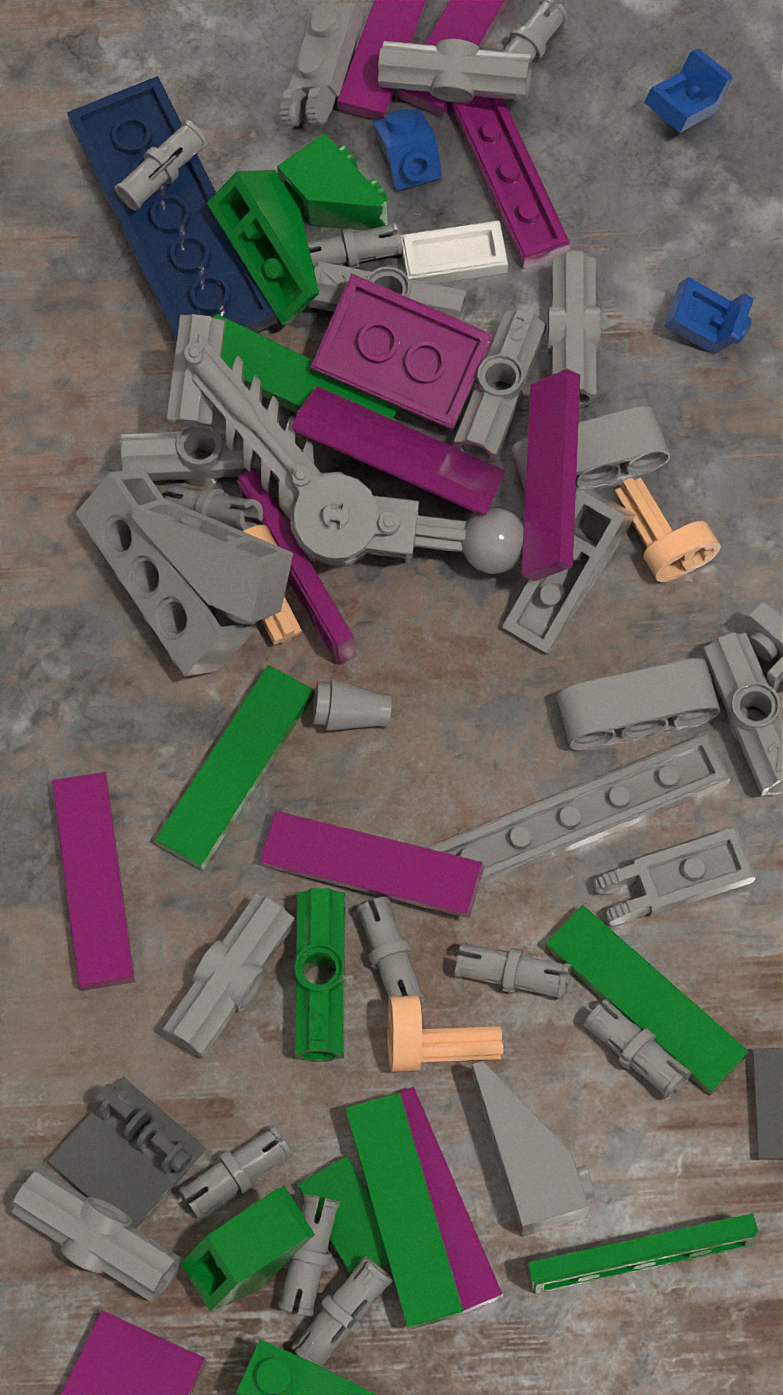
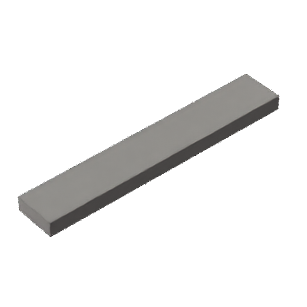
(591, 810)

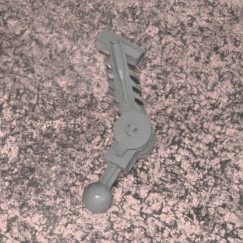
(329, 512)

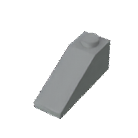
(219, 561)
(552, 601)
(534, 1163)

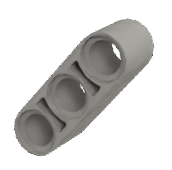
(611, 448)
(638, 704)

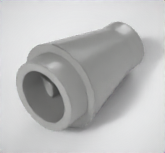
(349, 706)

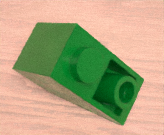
(332, 189)
(247, 1249)

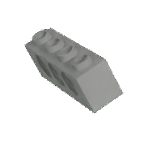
(191, 630)

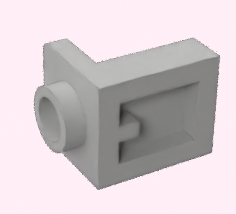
(766, 638)

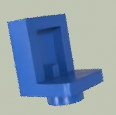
(691, 93)
(409, 148)
(708, 317)

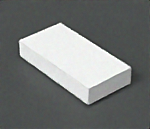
(455, 253)

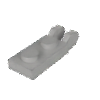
(321, 64)
(679, 876)

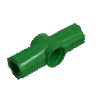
(320, 1007)

